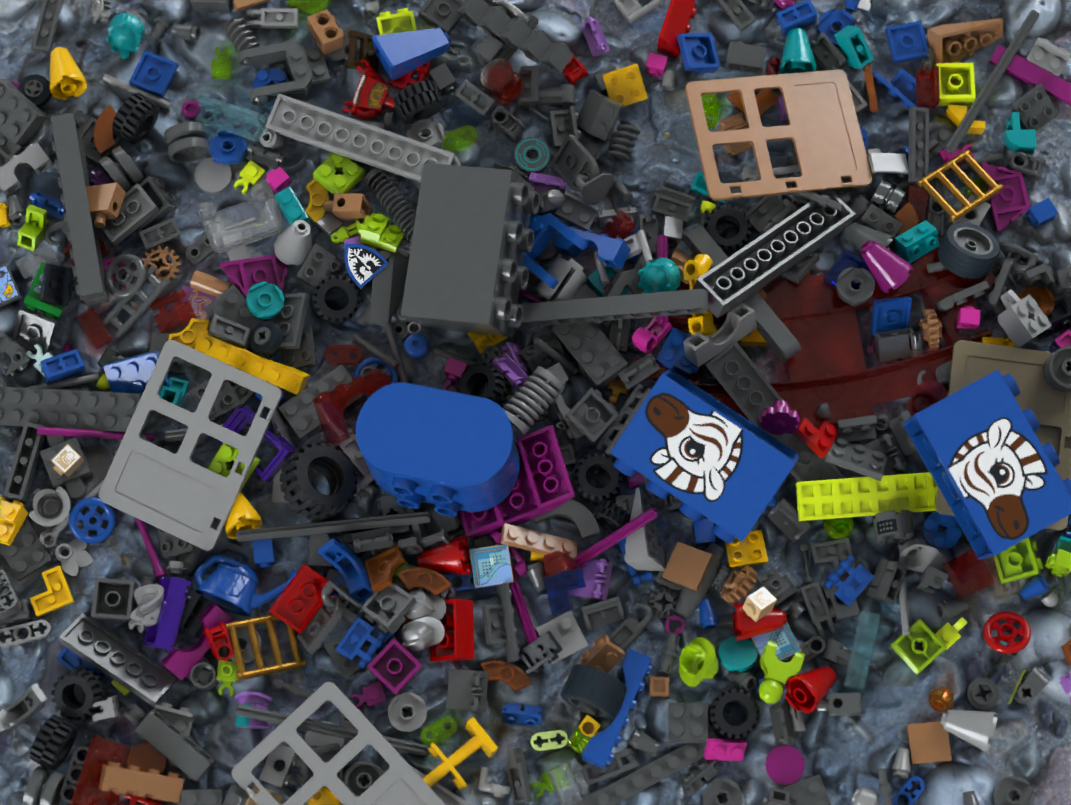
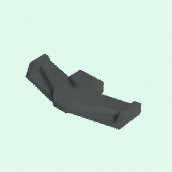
(414, 545)

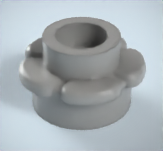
(176, 567)

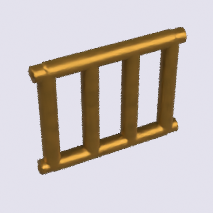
(967, 206)
(261, 669)

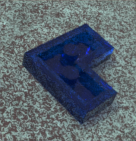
(557, 588)

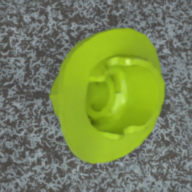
(698, 662)

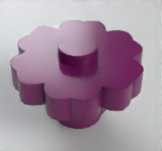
(779, 418)

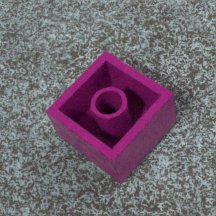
(395, 667)

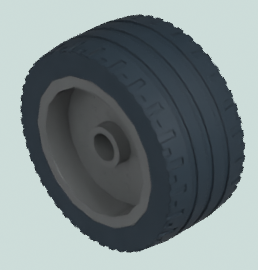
(968, 250)

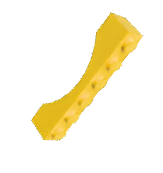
(265, 369)

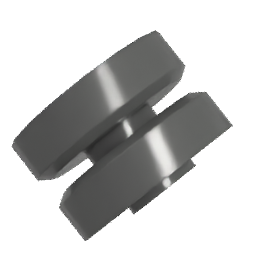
(186, 142)
(121, 169)
(1055, 369)
(43, 787)

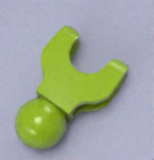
(776, 672)

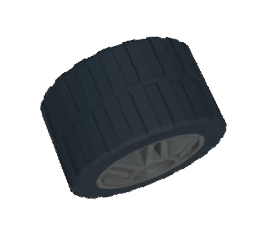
(594, 692)

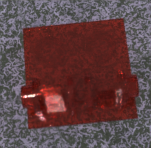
(968, 574)

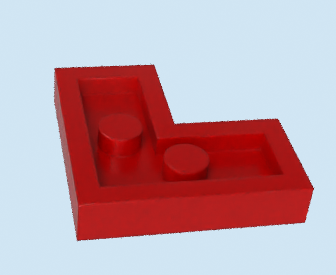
(819, 438)

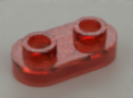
(344, 353)

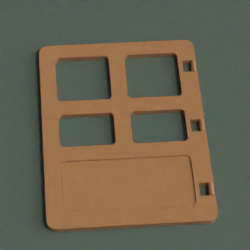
(820, 126)

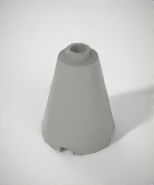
(294, 243)
(971, 726)

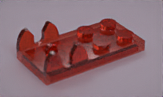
(99, 753)

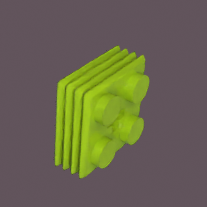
(338, 184)
(222, 462)
(917, 659)

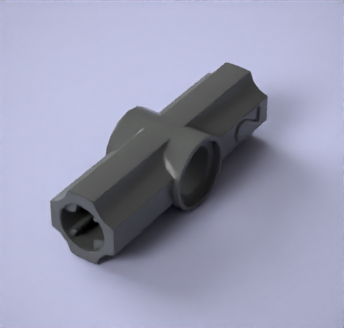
(936, 218)

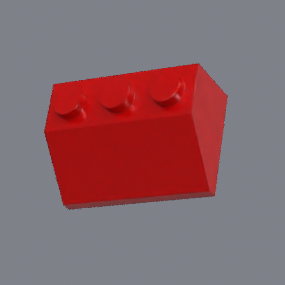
(675, 22)
(459, 633)

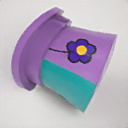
(255, 700)

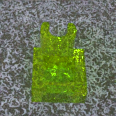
(222, 66)
(545, 784)

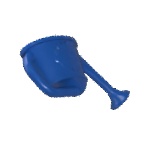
(233, 585)

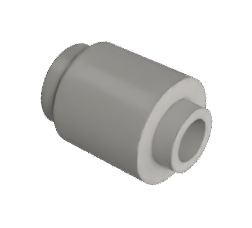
(272, 139)

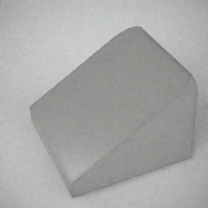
(329, 224)

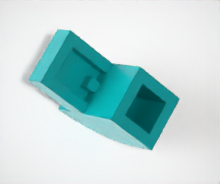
(1017, 139)
(176, 392)

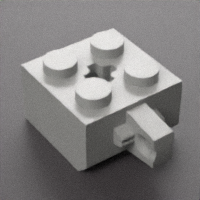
(1022, 318)

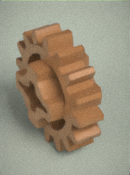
(163, 258)
(931, 329)
(738, 584)

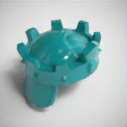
(125, 34)
(659, 276)

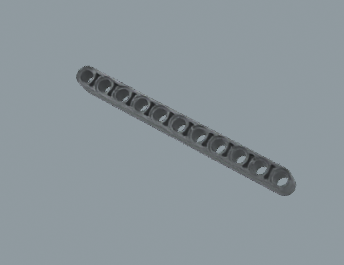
(615, 308)

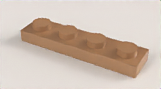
(536, 541)

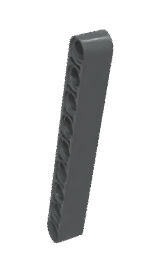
(768, 323)

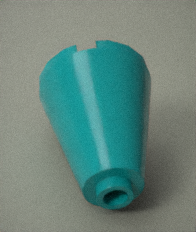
(797, 53)

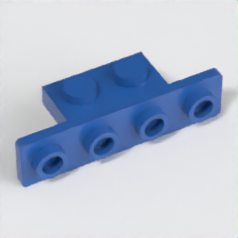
(901, 85)

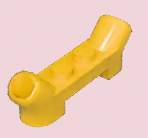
(692, 271)

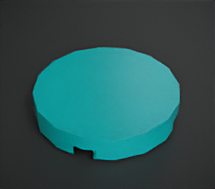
(265, 300)
(737, 654)

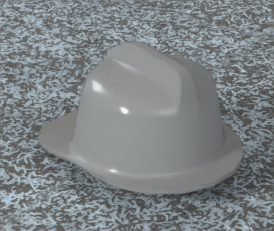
(918, 556)
(426, 605)
(422, 633)

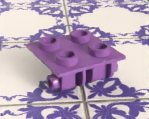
(596, 579)

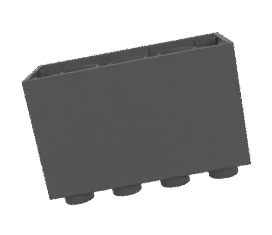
(469, 250)

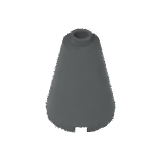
(858, 234)

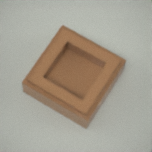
(658, 686)

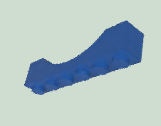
(600, 746)

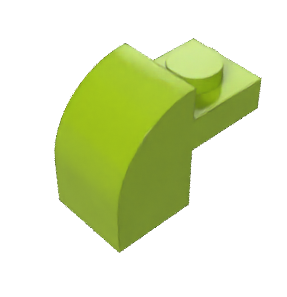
(33, 231)

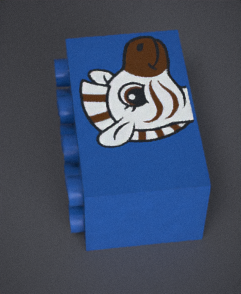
(703, 456)
(991, 464)

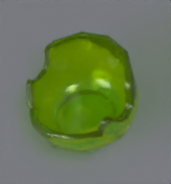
(838, 527)

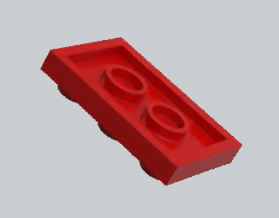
(300, 599)

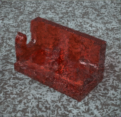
(927, 88)

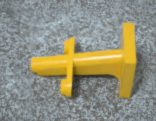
(479, 740)

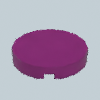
(784, 765)

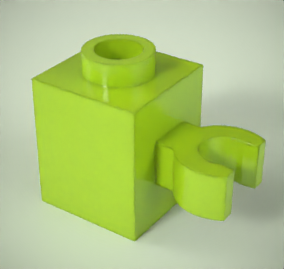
(227, 675)

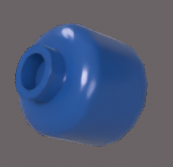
(416, 346)

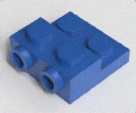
(698, 52)
(673, 354)

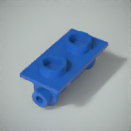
(47, 202)
(530, 716)

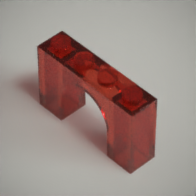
(332, 404)

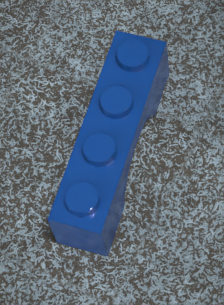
(610, 251)

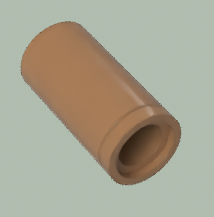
(209, 284)

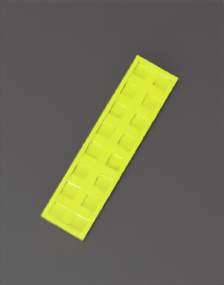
(865, 496)

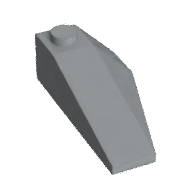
(642, 545)

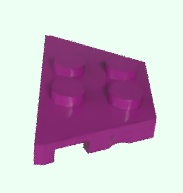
(1010, 201)
(249, 271)

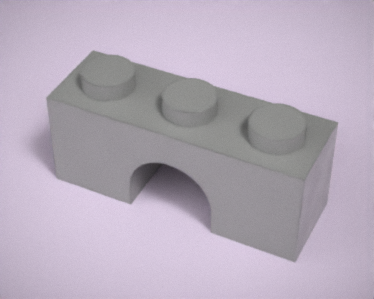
(32, 158)

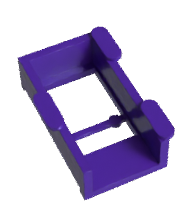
(238, 421)
(165, 632)

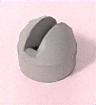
(372, 7)
(1050, 599)

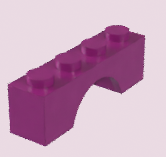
(183, 660)

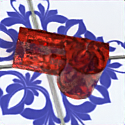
(918, 198)

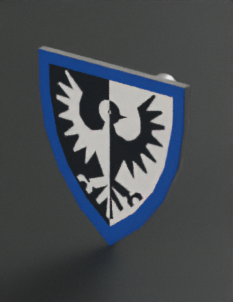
(363, 263)

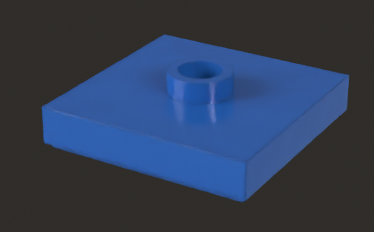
(907, 41)
(154, 73)
(890, 314)

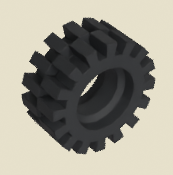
(611, 515)

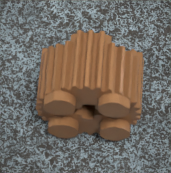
(734, 122)

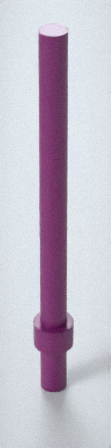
(87, 433)
(158, 570)

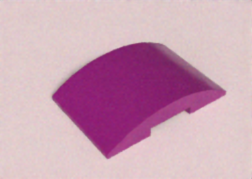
(539, 489)

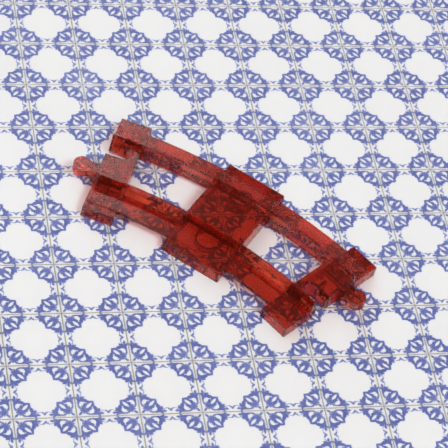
(831, 353)

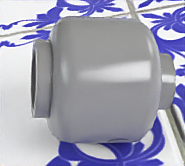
(865, 796)

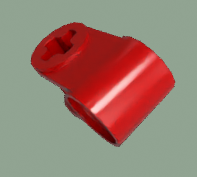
(574, 71)
(219, 640)

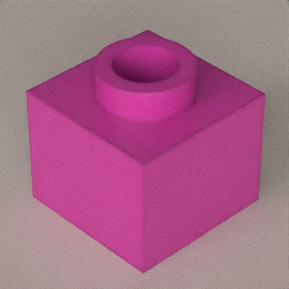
(656, 65)
(278, 180)
(968, 318)
(454, 369)

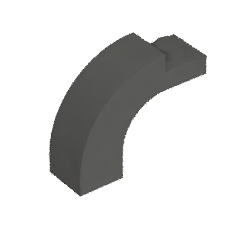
(578, 515)
(22, 709)

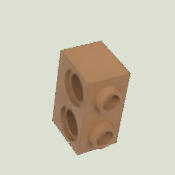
(326, 32)

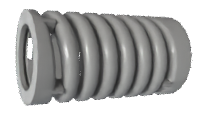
(535, 402)

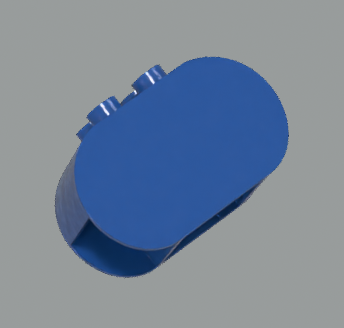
(438, 448)

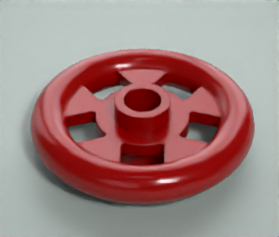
(1011, 618)

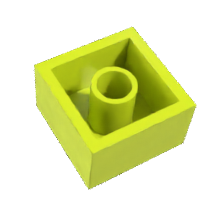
(956, 84)

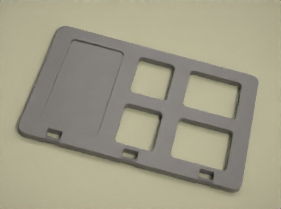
(168, 486)
(395, 787)

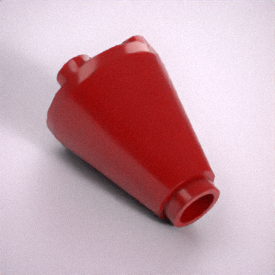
(448, 558)

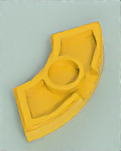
(318, 196)
(191, 333)

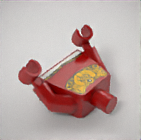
(370, 95)

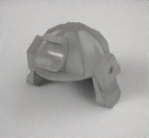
(50, 506)
(149, 605)

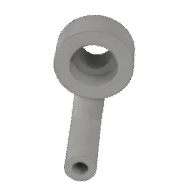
(498, 790)

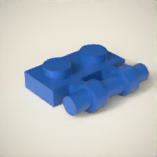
(853, 585)
(355, 639)

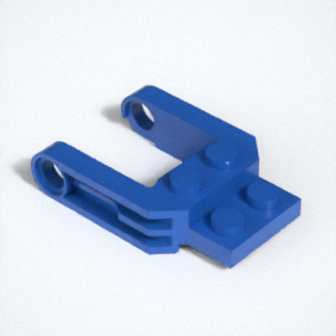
(544, 231)

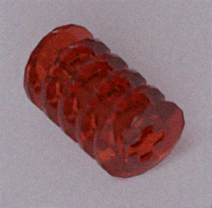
(620, 227)

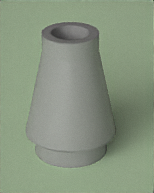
(901, 764)

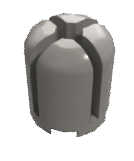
(570, 285)

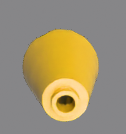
(65, 75)
(241, 517)

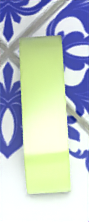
(549, 735)

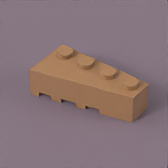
(141, 783)

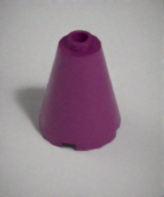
(885, 266)

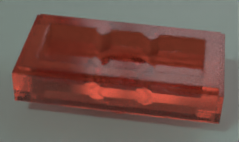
(94, 328)

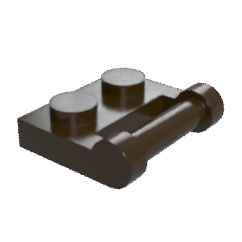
(366, 50)

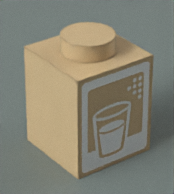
(67, 461)
(759, 604)

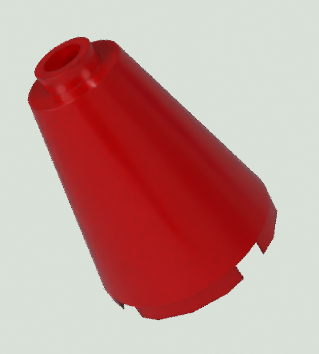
(748, 628)
(809, 688)

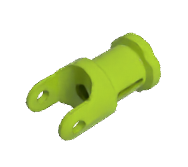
(346, 232)

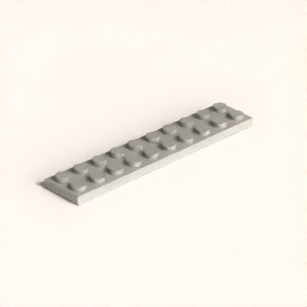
(353, 138)

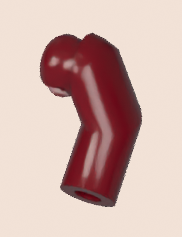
(772, 66)

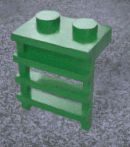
(33, 303)

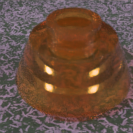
(941, 699)

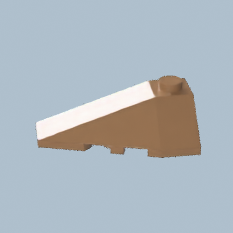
(961, 40)

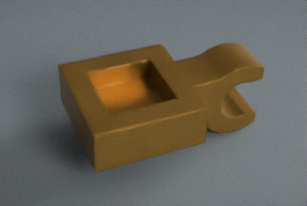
(618, 388)

